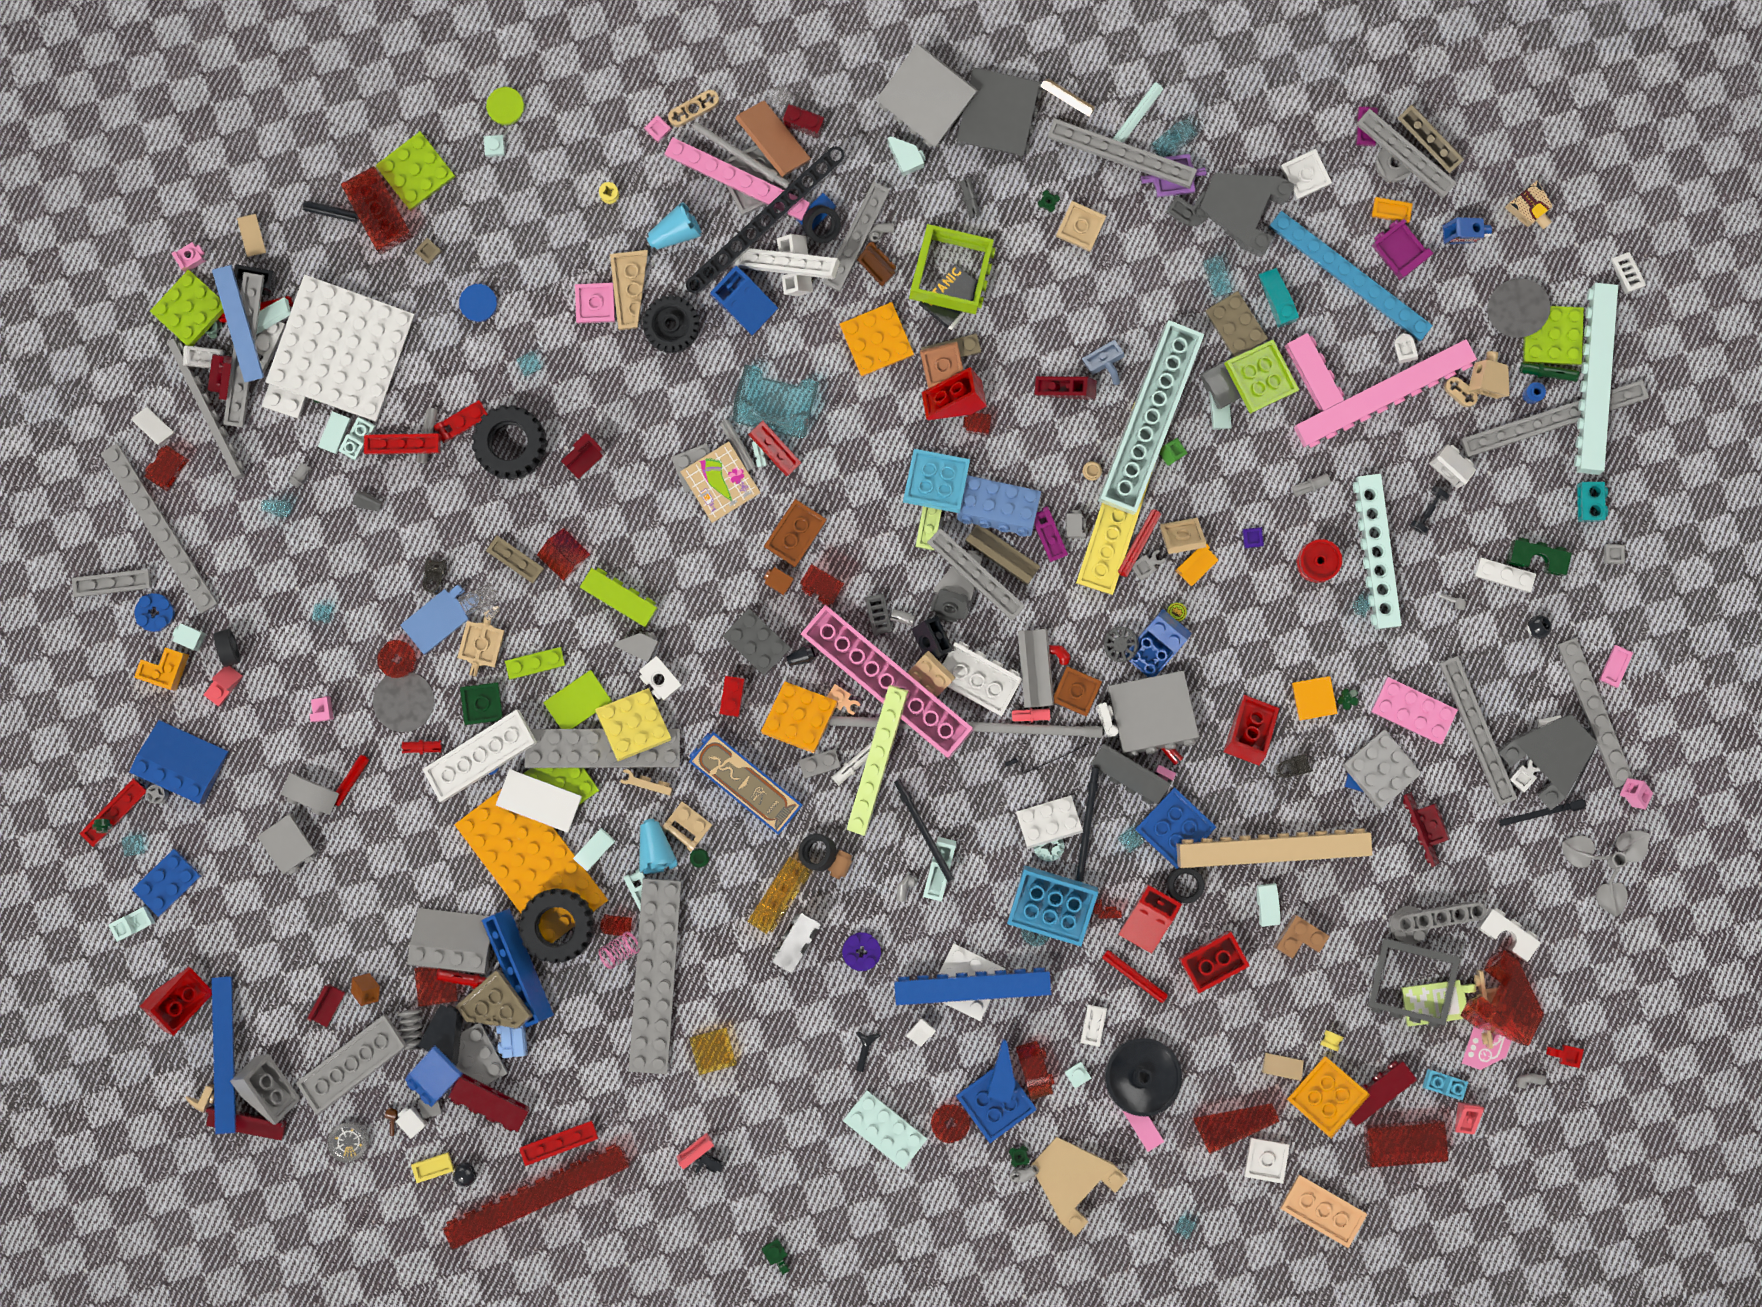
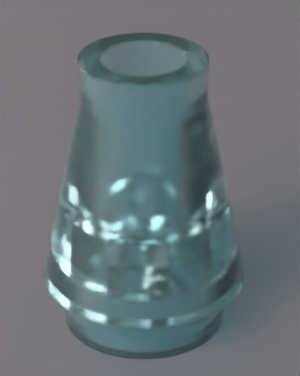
(279, 508)

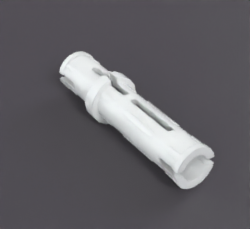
(852, 765)

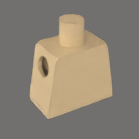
(1490, 377)

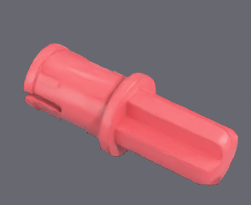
(1031, 715)

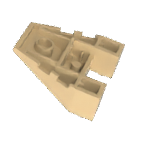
(1069, 1175)

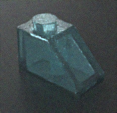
(1175, 138)

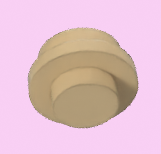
(1092, 471)

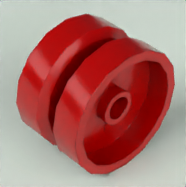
(1330, 558)

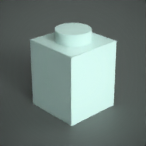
(188, 637)

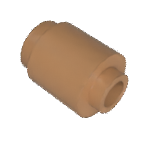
(841, 865)

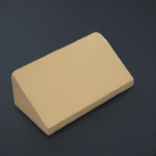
(1283, 1066)

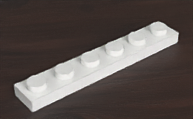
(789, 263)

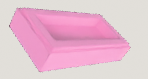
(1616, 666)

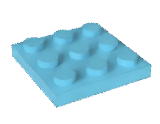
(936, 480)

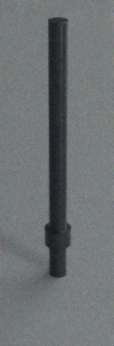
(1092, 788)
(906, 798)

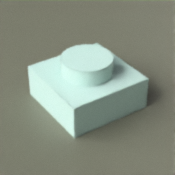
(494, 145)
(1077, 1074)

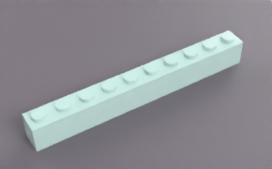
(1597, 378)

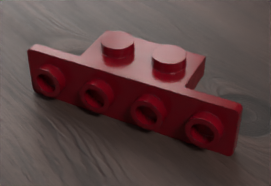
(1429, 827)

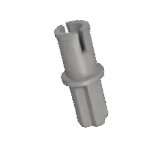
(1311, 485)

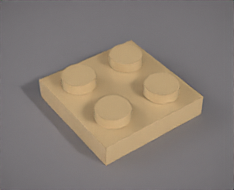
(1080, 226)
(1183, 535)
(931, 674)

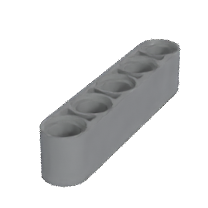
(1447, 917)

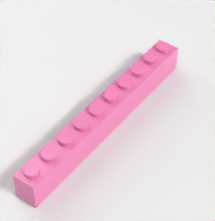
(1385, 393)

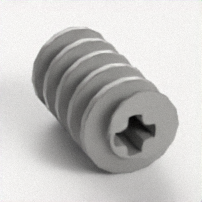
(410, 1028)

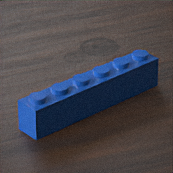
(517, 964)

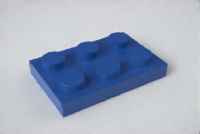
(166, 882)

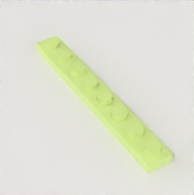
(877, 760)

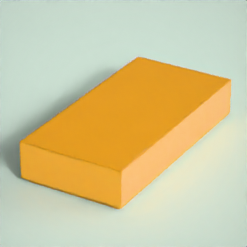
(1391, 209)

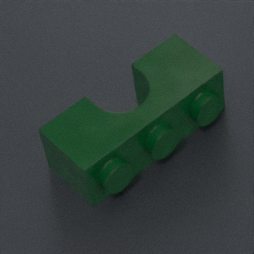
(1555, 560)

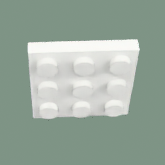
(963, 960)

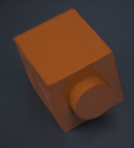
(778, 581)

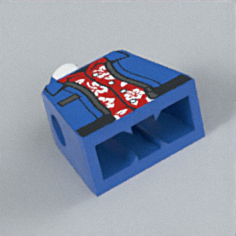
(1465, 230)

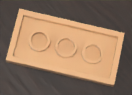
(1323, 1211)

